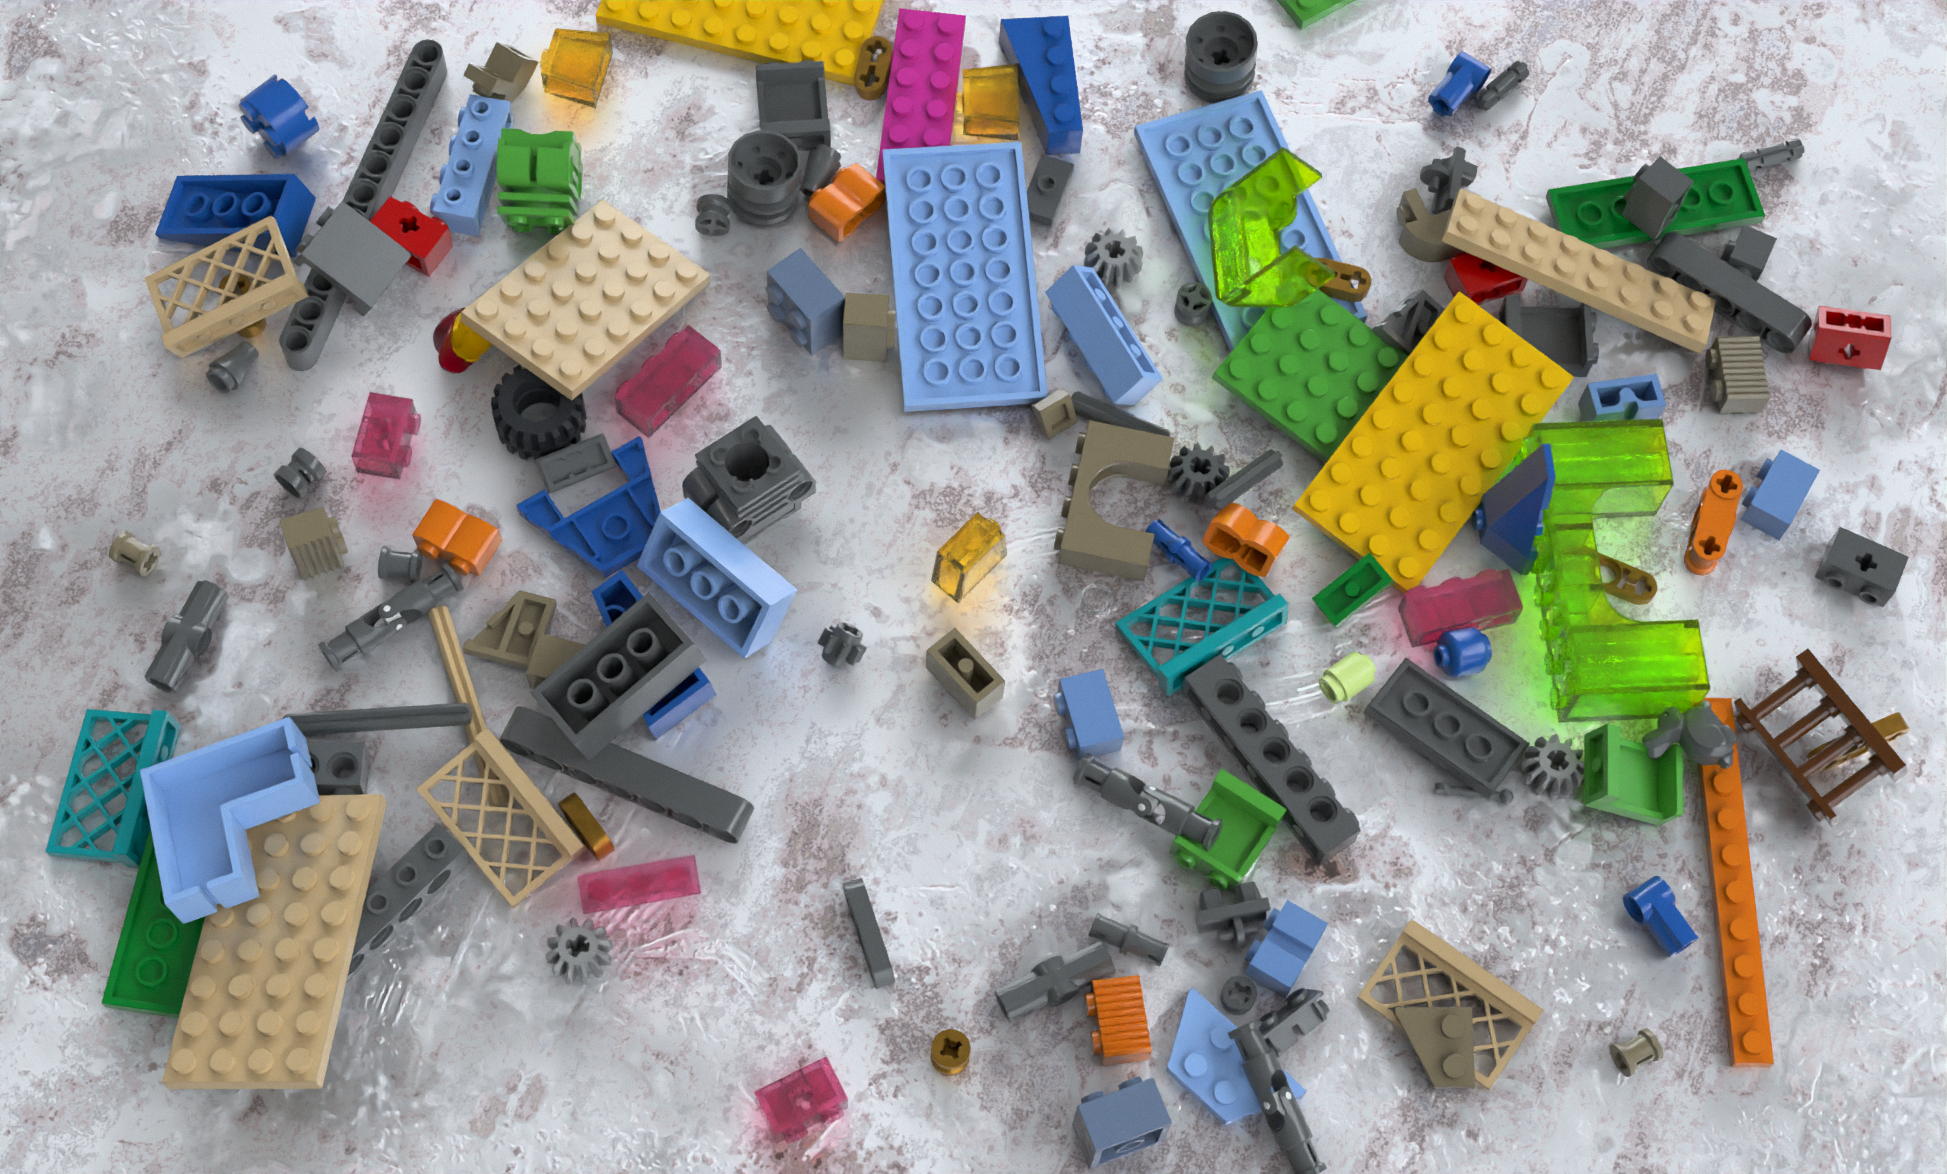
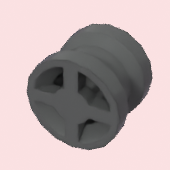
(713, 215)
(1193, 295)

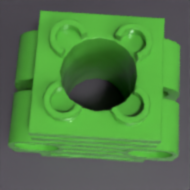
(538, 180)

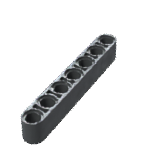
(630, 777)

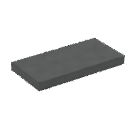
(1446, 728)

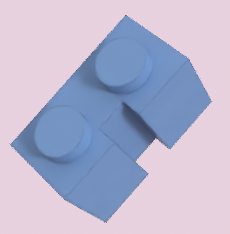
(1623, 399)
(1779, 494)
(1089, 713)
(1285, 949)

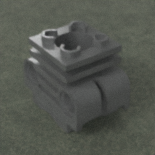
(755, 505)

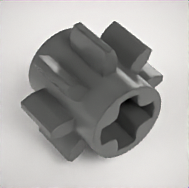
(842, 645)

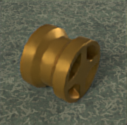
(947, 1059)

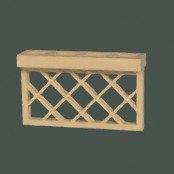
(228, 315)
(528, 796)
(1466, 974)

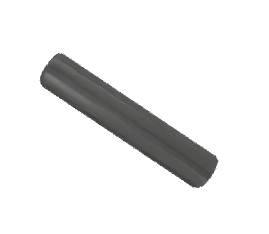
(1105, 413)
(1244, 480)

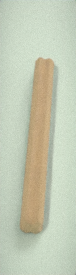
(464, 691)

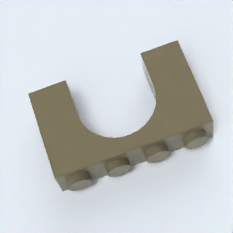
(1088, 539)

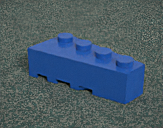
(1046, 78)
(614, 599)

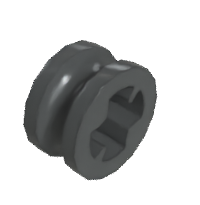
(1242, 984)

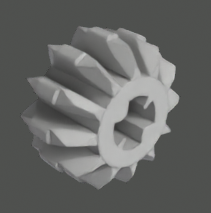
(1114, 257)
(1554, 781)
(572, 940)

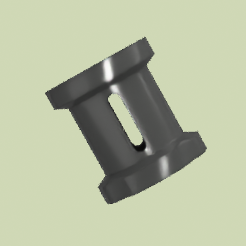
(400, 564)

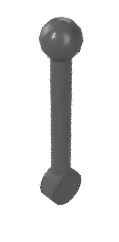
(1504, 796)

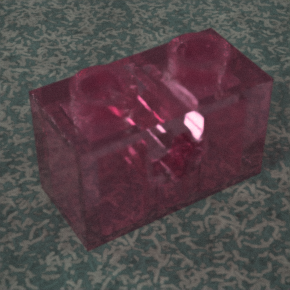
(385, 436)
(814, 1084)

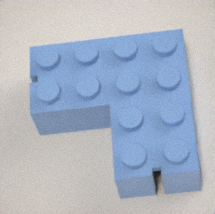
(208, 801)

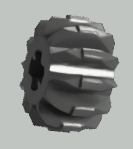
(1197, 472)

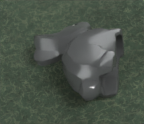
(1697, 731)

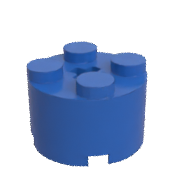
(278, 116)

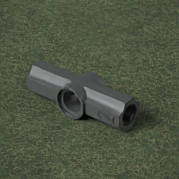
(186, 636)
(1054, 981)

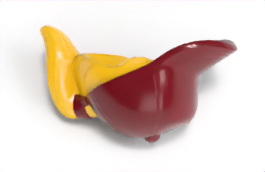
(457, 344)

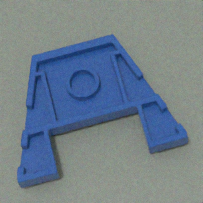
(611, 529)

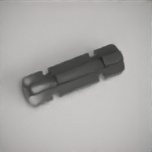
(1501, 85)
(1773, 154)

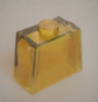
(576, 65)
(990, 102)
(969, 556)

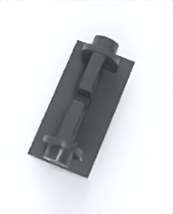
(1300, 1011)

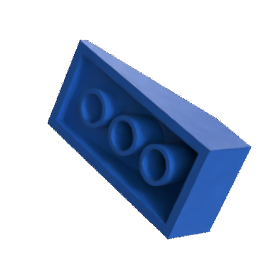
(216, 206)

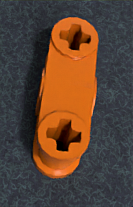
(1713, 522)

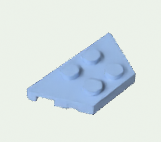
(1210, 1063)

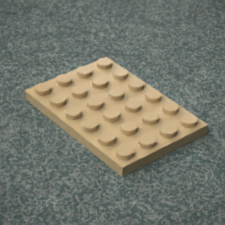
(585, 299)

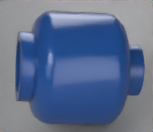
(1462, 652)

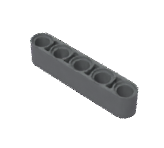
(1736, 294)

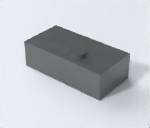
(618, 676)

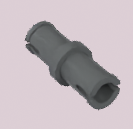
(1128, 939)

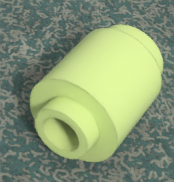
(1347, 677)

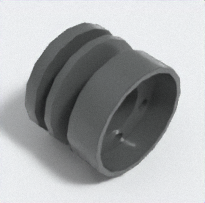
(1220, 56)
(763, 177)

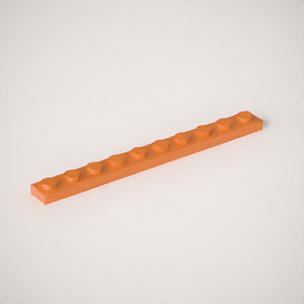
(1735, 907)

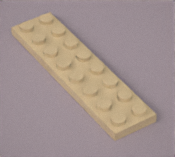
(1579, 270)

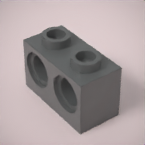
(331, 758)

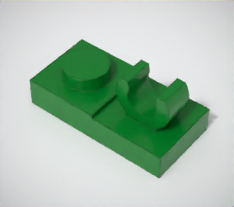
(1352, 590)

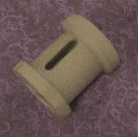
(134, 553)
(1636, 1052)

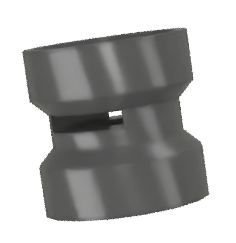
(300, 473)

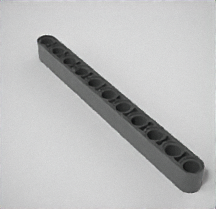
(369, 186)

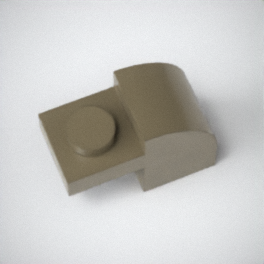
(503, 74)
(1422, 232)

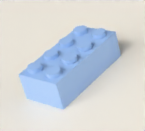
(716, 577)

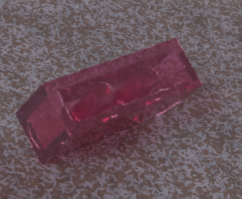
(667, 380)
(1476, 602)
(638, 883)

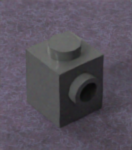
(1749, 252)

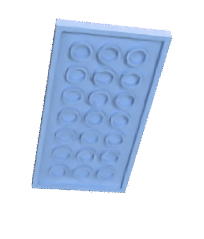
(1201, 156)
(963, 277)

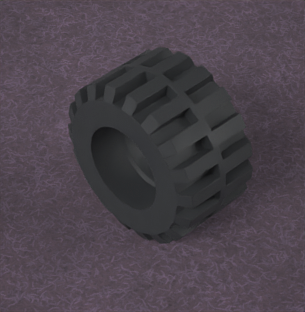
(529, 436)

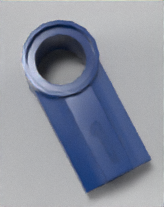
(1463, 77)
(1655, 907)

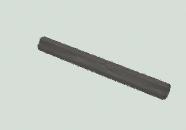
(382, 718)

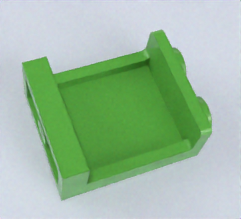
(1629, 783)
(1247, 828)

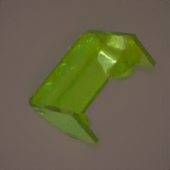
(1246, 237)

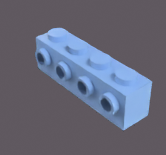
(472, 165)
(1103, 335)

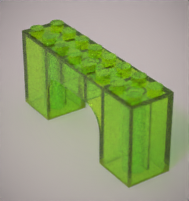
(1596, 656)

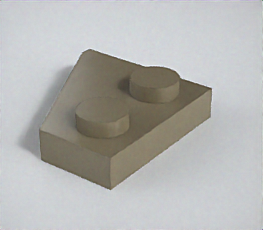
(514, 630)
(1442, 1043)

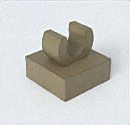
(1054, 413)

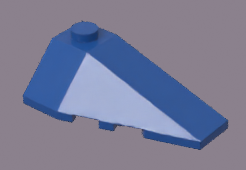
(1514, 508)

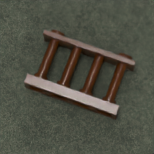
(1834, 703)

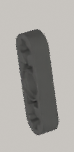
(868, 933)

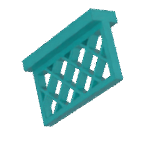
(1226, 640)
(155, 747)

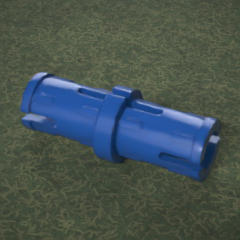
(1179, 550)

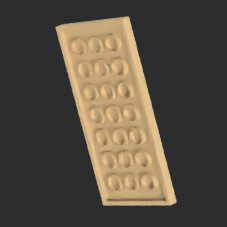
(278, 965)

